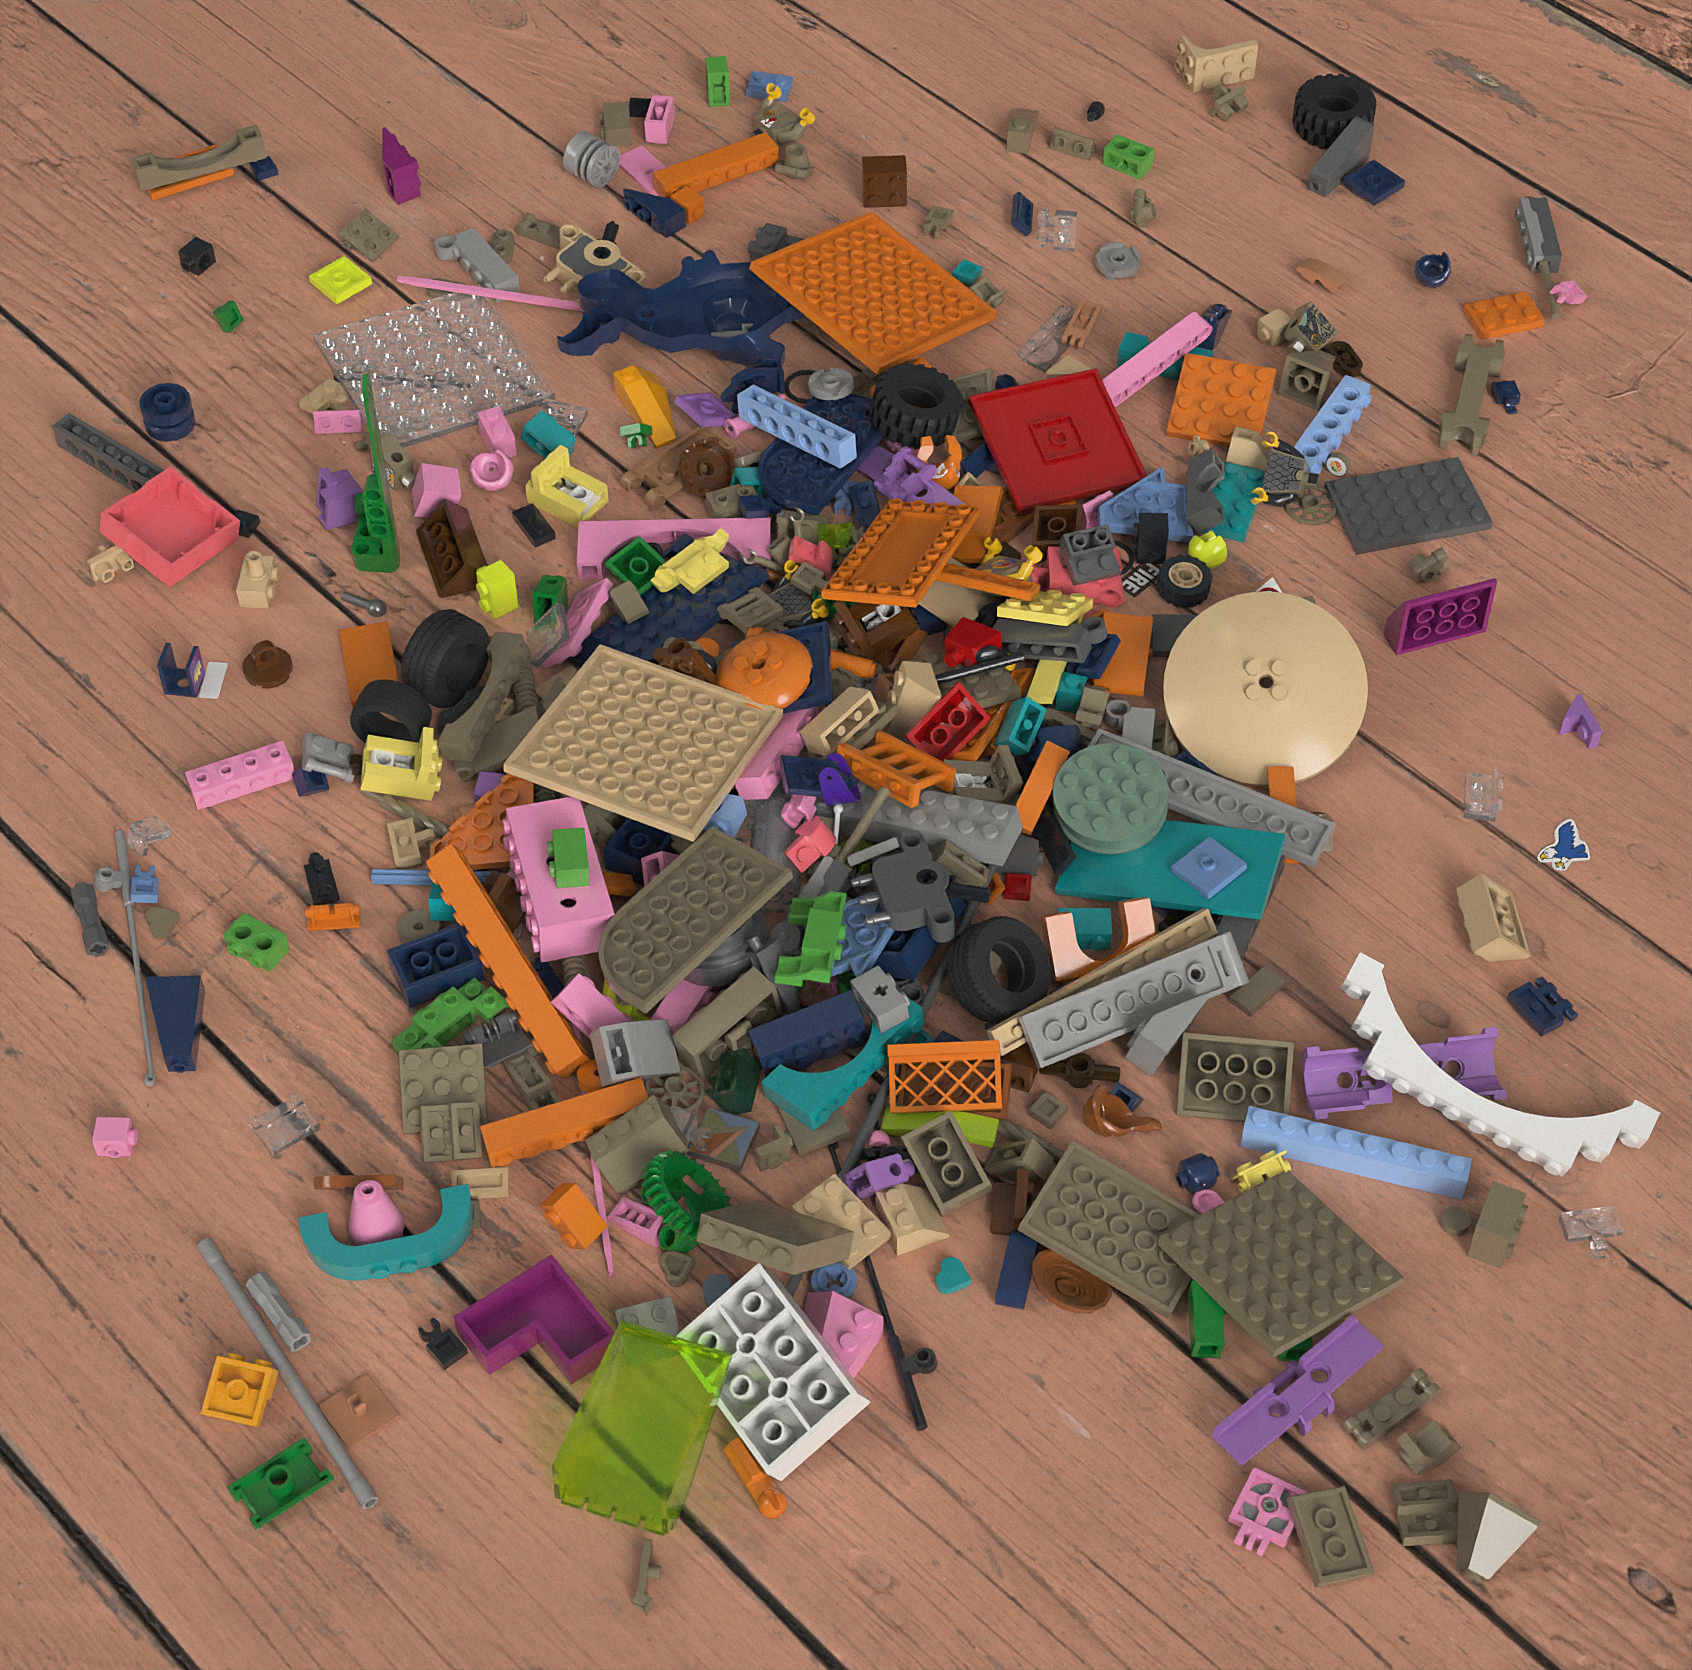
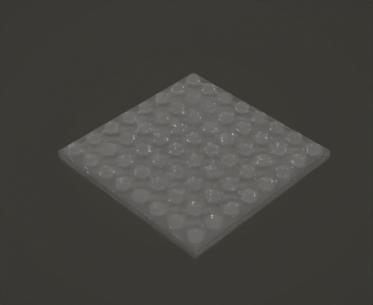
(434, 366)

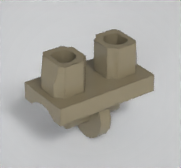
(1225, 99)

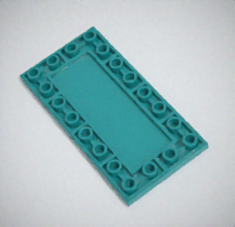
(1149, 872)

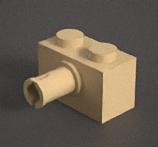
(257, 580)

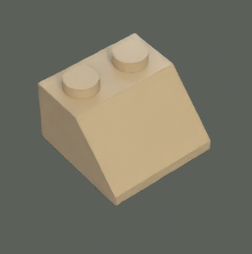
(910, 1217)

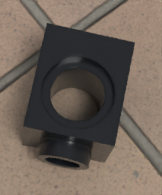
(197, 256)

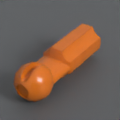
(768, 1497)

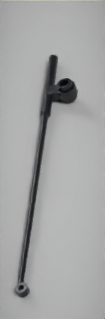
(922, 1361)

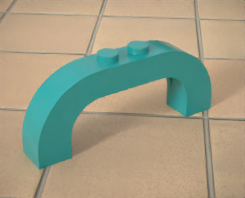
(393, 1255)

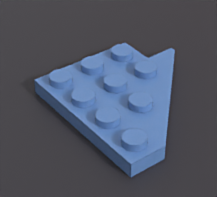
(1148, 496)
(862, 941)

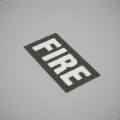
(1140, 578)

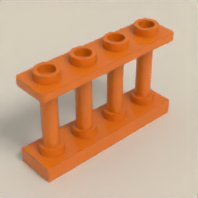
(899, 782)

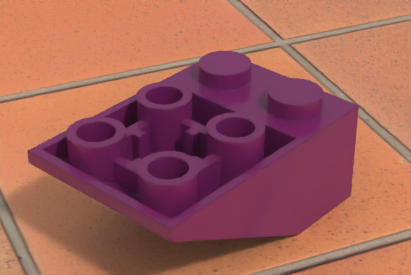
(399, 169)

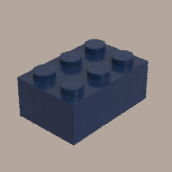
(435, 964)

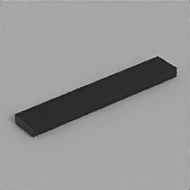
(1048, 828)

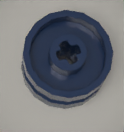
(167, 412)

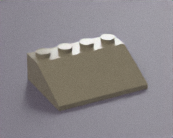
(1230, 1074)

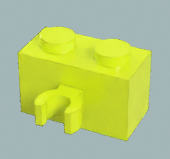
(496, 589)

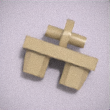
(107, 561)

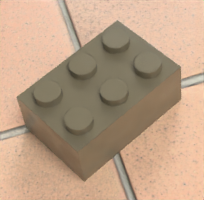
(946, 1164)

